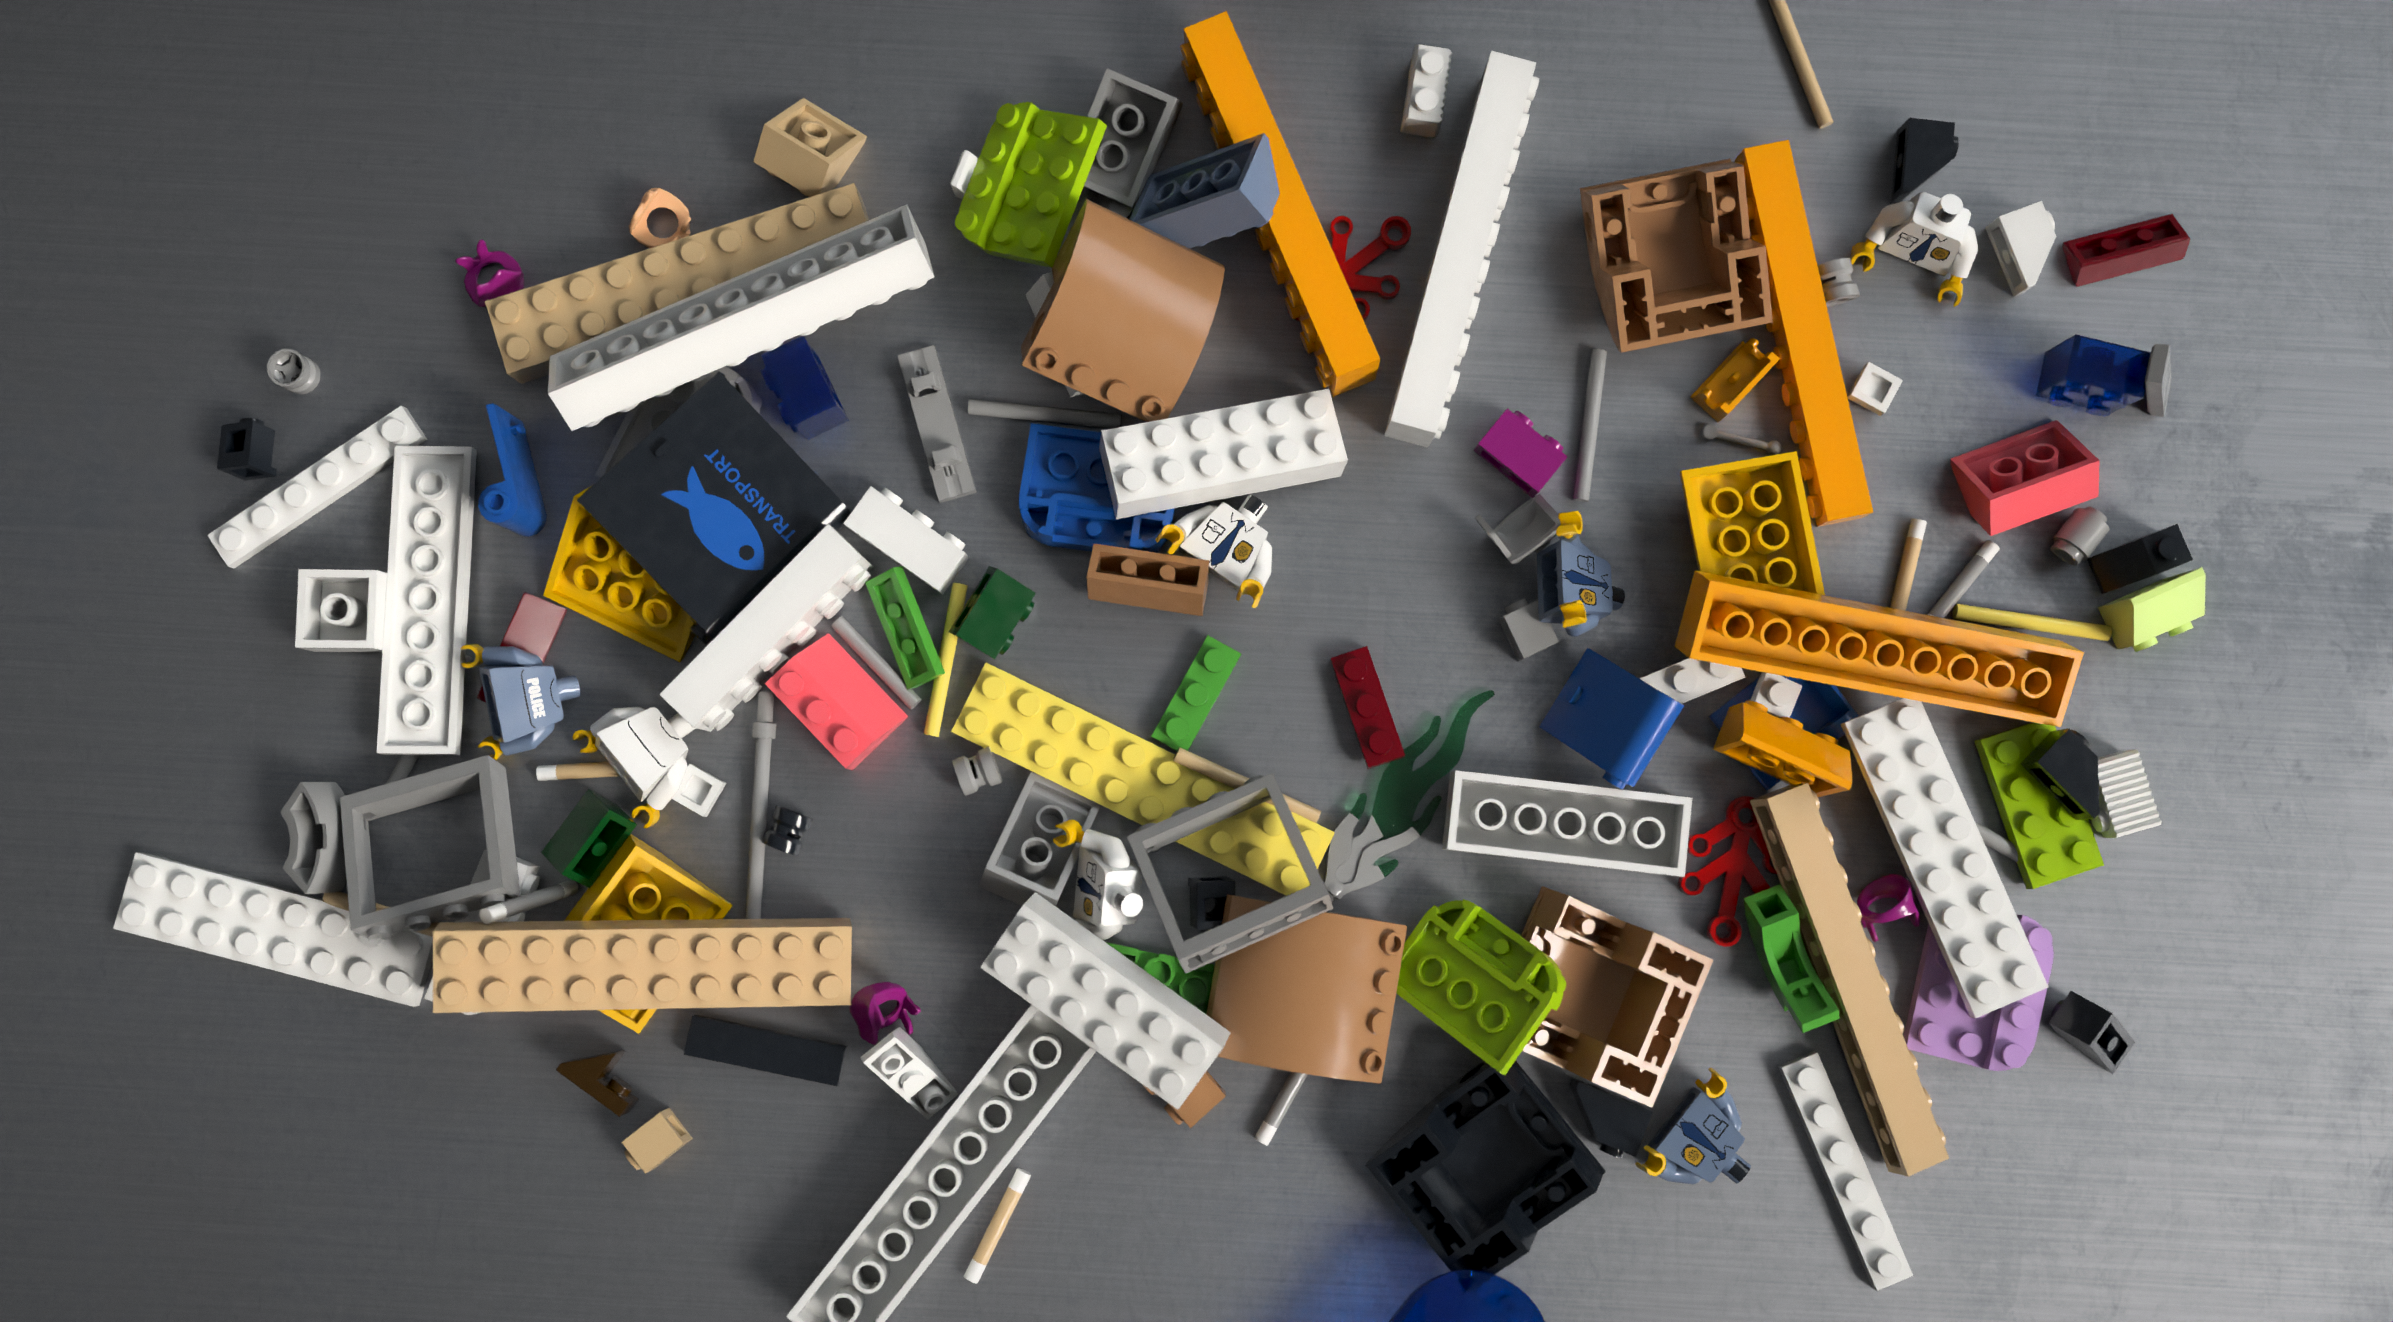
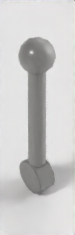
(1711, 432)

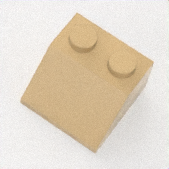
(808, 148)

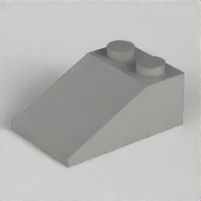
(1136, 132)
(1025, 853)

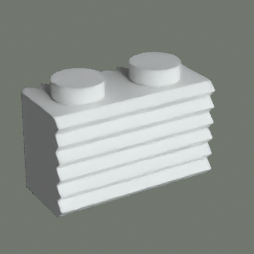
(1426, 91)
(2124, 796)

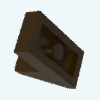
(592, 1077)

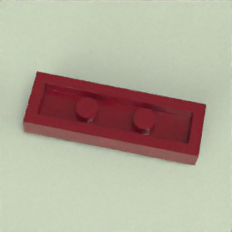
(1367, 707)

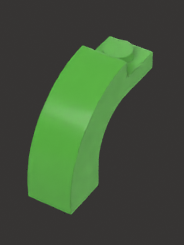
(1780, 948)

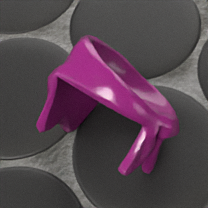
(500, 284)
(1887, 887)
(868, 1015)

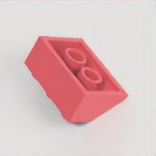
(2026, 477)
(837, 701)

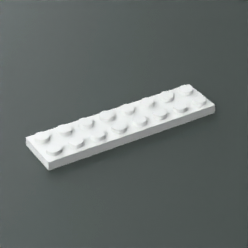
(427, 600)
(1944, 856)
(269, 929)

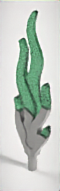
(1393, 809)

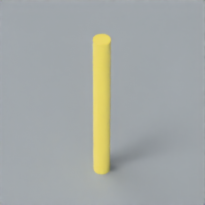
(2032, 622)
(946, 656)

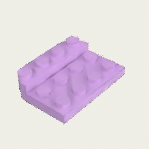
(1943, 1028)

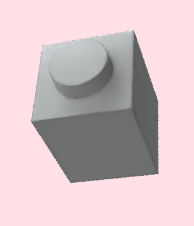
(1525, 631)

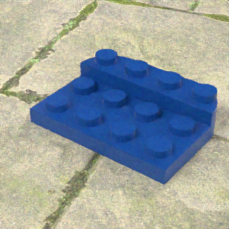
(1068, 496)

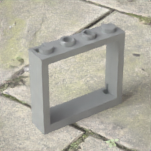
(412, 792)
(1255, 924)

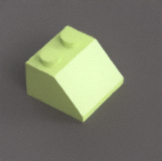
(2156, 609)

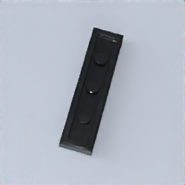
(765, 1050)

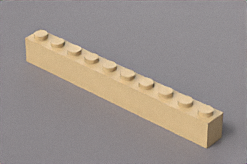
(1847, 968)

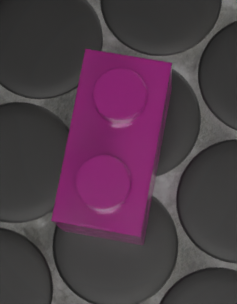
(1521, 452)

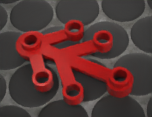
(1366, 256)
(1734, 862)

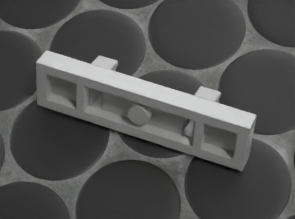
(937, 424)

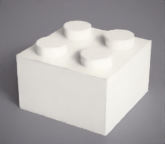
(340, 610)

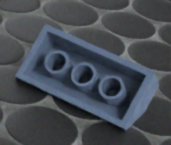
(1211, 194)

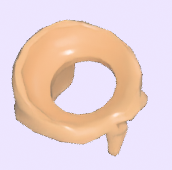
(652, 200)

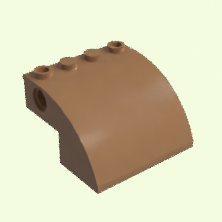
(1675, 255)
(1124, 314)
(1310, 995)
(1621, 997)

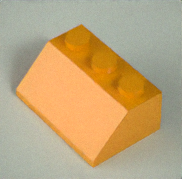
(1784, 749)

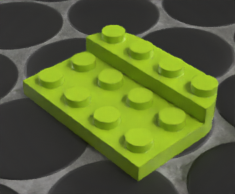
(1028, 182)
(1479, 980)

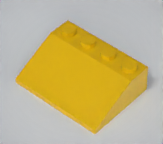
(1753, 522)
(608, 586)
(645, 886)

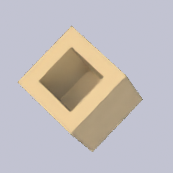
(655, 1141)

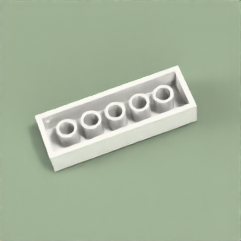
(1222, 453)
(767, 631)
(1567, 823)
(1106, 1000)

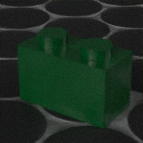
(993, 613)
(588, 838)

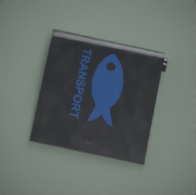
(716, 508)

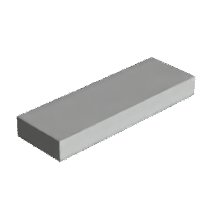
(2158, 379)

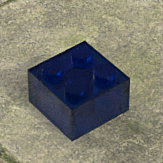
(2093, 375)
(804, 387)

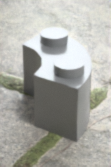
(316, 838)

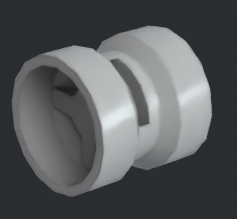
(1837, 281)
(288, 364)
(985, 767)

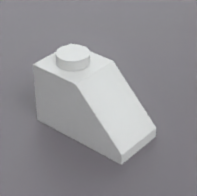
(2022, 244)

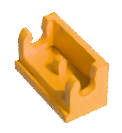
(1733, 379)

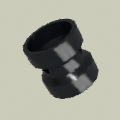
(787, 830)

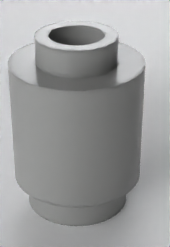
(2080, 535)

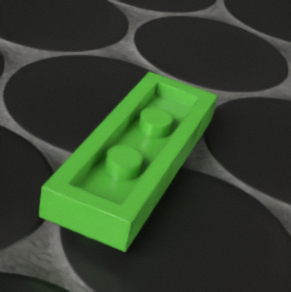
(905, 627)
(1196, 694)

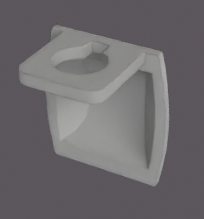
(1524, 530)

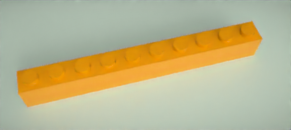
(1804, 339)

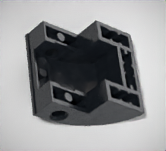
(1486, 1168)

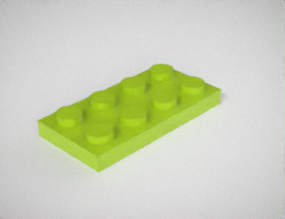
(2044, 834)

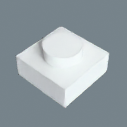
(1874, 389)
(1776, 694)
(699, 790)

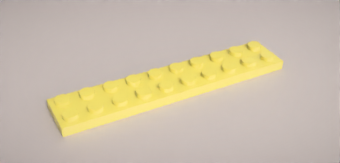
(1129, 776)

